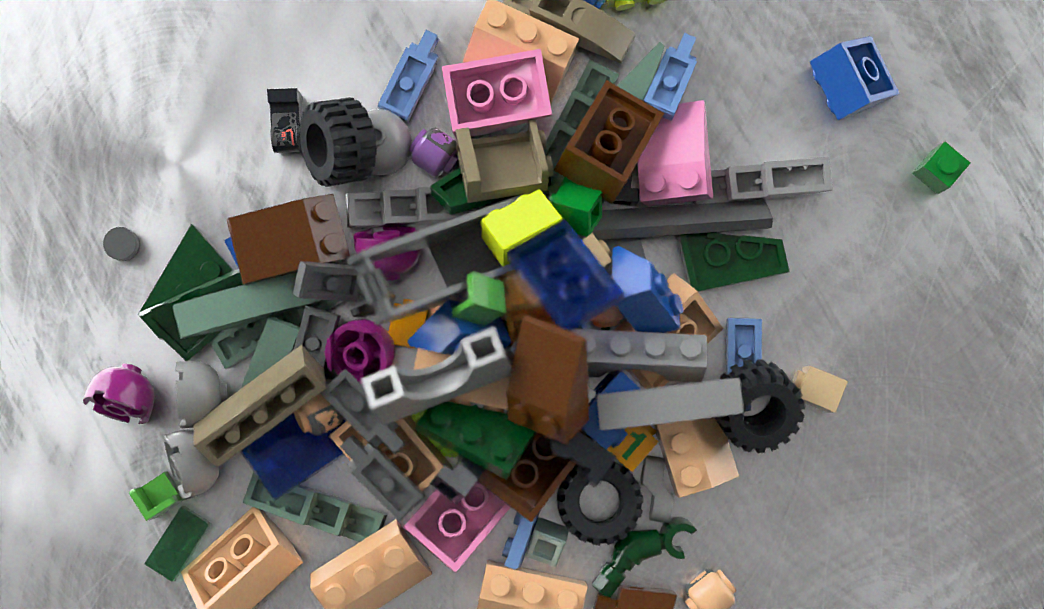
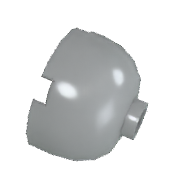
(392, 141)
(197, 391)
(189, 464)

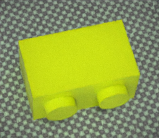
(517, 223)

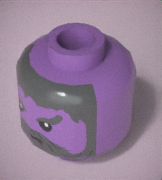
(434, 152)

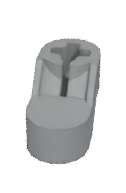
(661, 500)

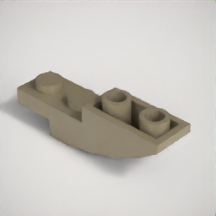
(593, 27)

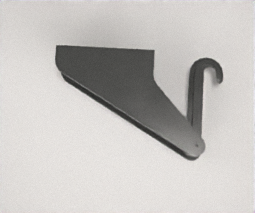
(457, 252)

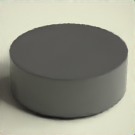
(121, 243)

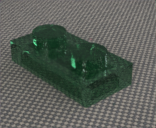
(178, 543)

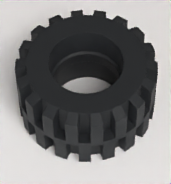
(338, 141)
(776, 420)
(600, 531)

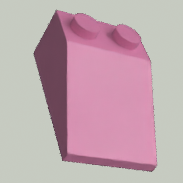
(496, 92)
(677, 159)
(456, 530)

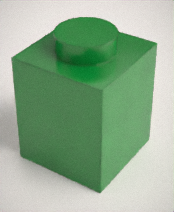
(941, 168)
(578, 206)

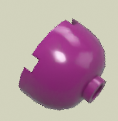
(391, 266)
(360, 349)
(121, 394)

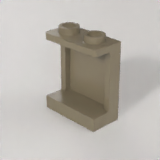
(503, 163)

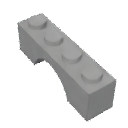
(670, 355)
(403, 392)

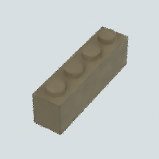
(259, 406)

